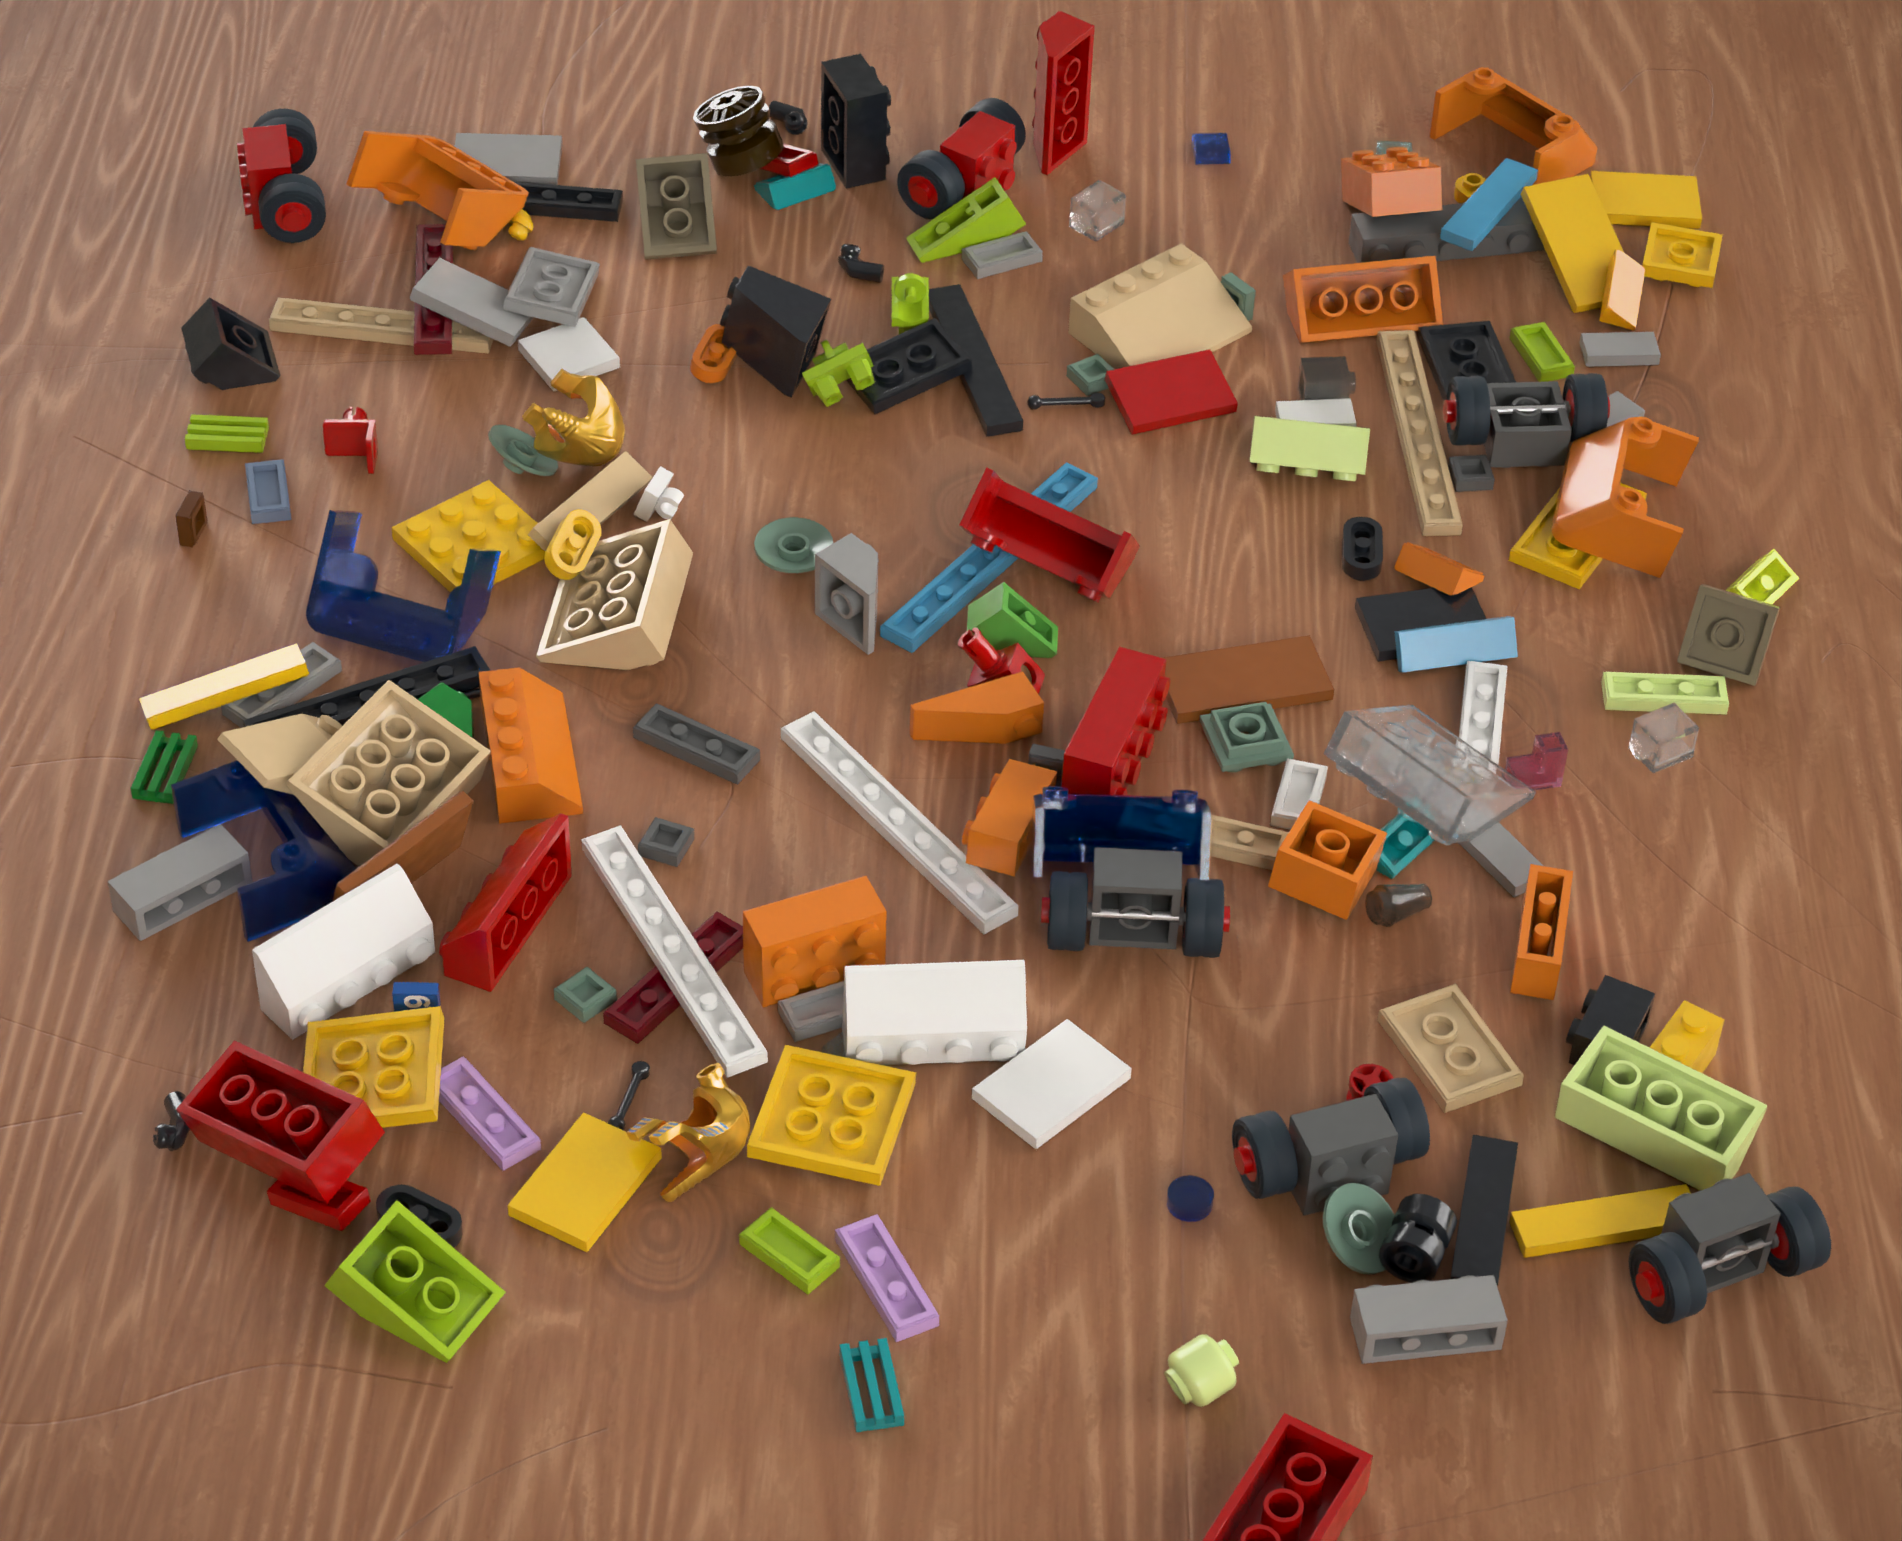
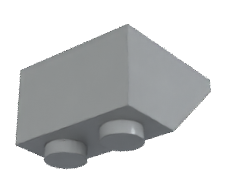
(848, 590)

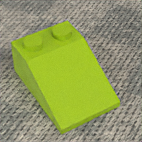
(415, 1285)

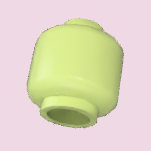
(1202, 1370)

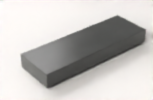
(696, 743)

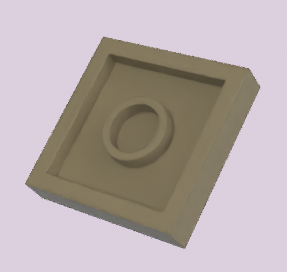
(1728, 634)

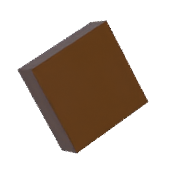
(191, 518)

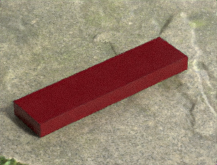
(652, 999)

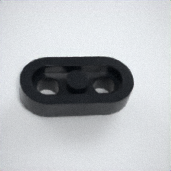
(1362, 548)
(431, 1211)

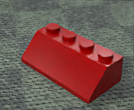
(1062, 89)
(509, 905)

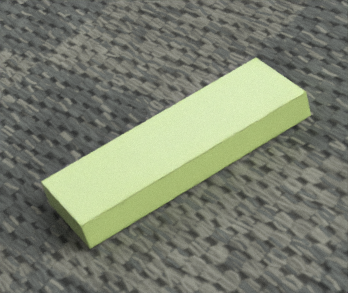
(1653, 691)

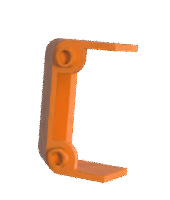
(1560, 139)
(441, 179)
(1610, 519)

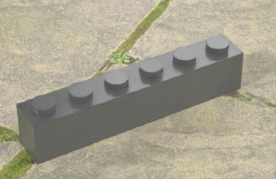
(1419, 236)

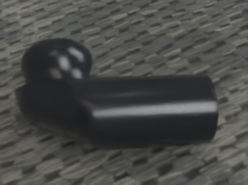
(792, 116)
(856, 267)
(174, 1134)

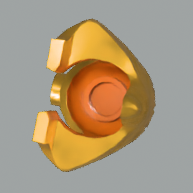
(587, 439)
(708, 1137)

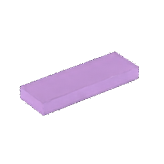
(486, 1115)
(887, 1278)

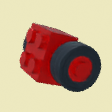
(966, 161)
(271, 182)

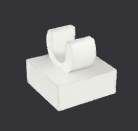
(659, 497)

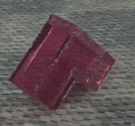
(1544, 766)

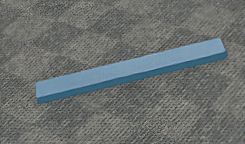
(974, 570)

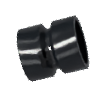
(1417, 1238)

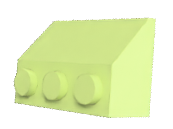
(1309, 447)

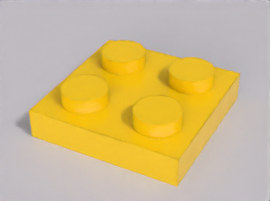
(1681, 255)

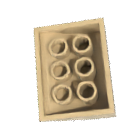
(1157, 311)
(620, 603)
(386, 772)

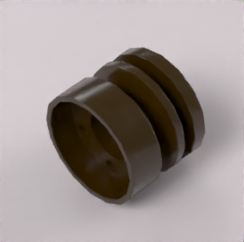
(738, 131)

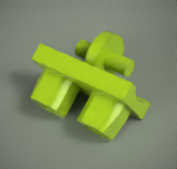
(909, 301)
(837, 366)

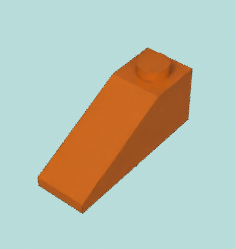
(982, 713)

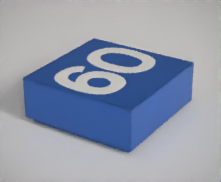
(415, 995)

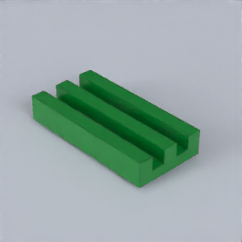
(171, 745)

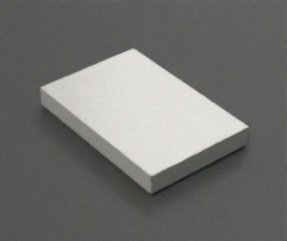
(1051, 1083)

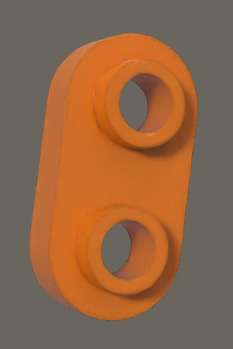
(711, 357)

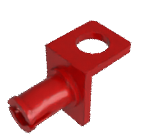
(352, 436)
(995, 664)

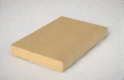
(1450, 1048)

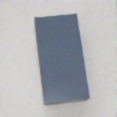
(268, 491)

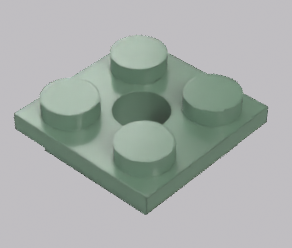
(1237, 750)

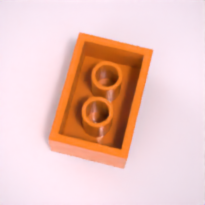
(1391, 182)
(812, 938)

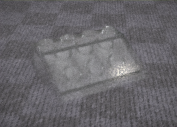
(1425, 771)

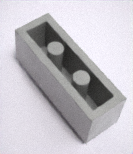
(180, 882)
(1428, 1319)

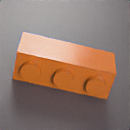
(1003, 820)
(1542, 932)

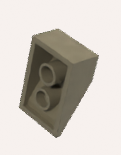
(676, 206)

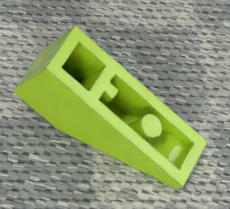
(972, 221)

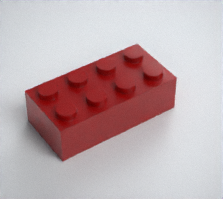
(1118, 726)
(281, 1121)
(1295, 1488)

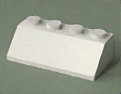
(342, 952)
(935, 1012)

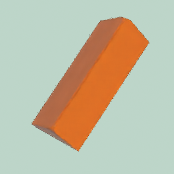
(1436, 569)

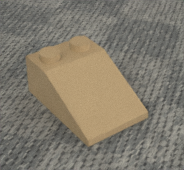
(279, 747)

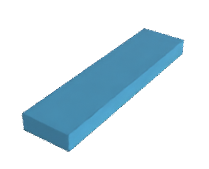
(1488, 204)

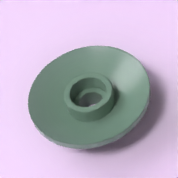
(519, 451)
(791, 544)
(1356, 1226)

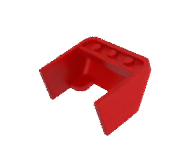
(1048, 537)

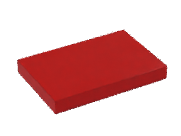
(1171, 391)

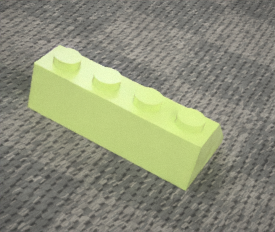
(1659, 1110)

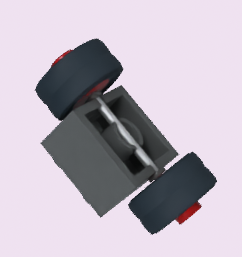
(1525, 420)
(1136, 905)
(1332, 1145)
(1724, 1239)

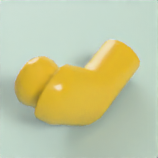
(520, 225)

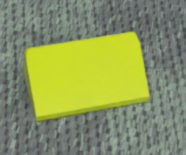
(1765, 579)

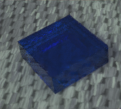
(1211, 148)

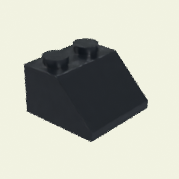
(228, 348)

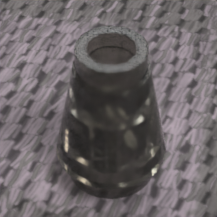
(1396, 902)

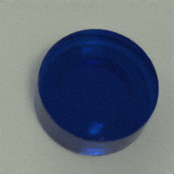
(1190, 1198)

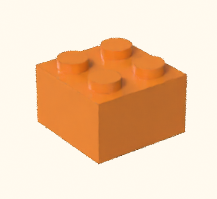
(1327, 859)

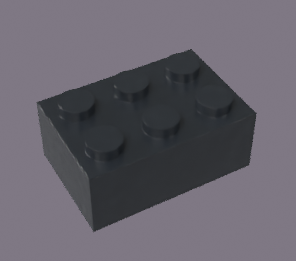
(854, 120)

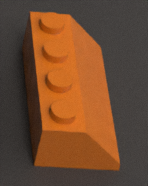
(1363, 298)
(528, 747)

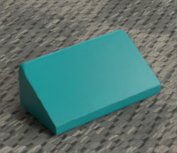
(786, 191)
(1402, 845)

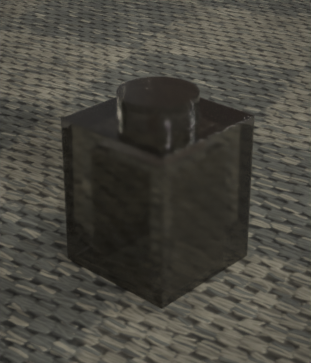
(1325, 378)

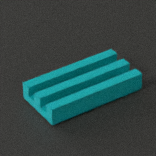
(865, 1354)

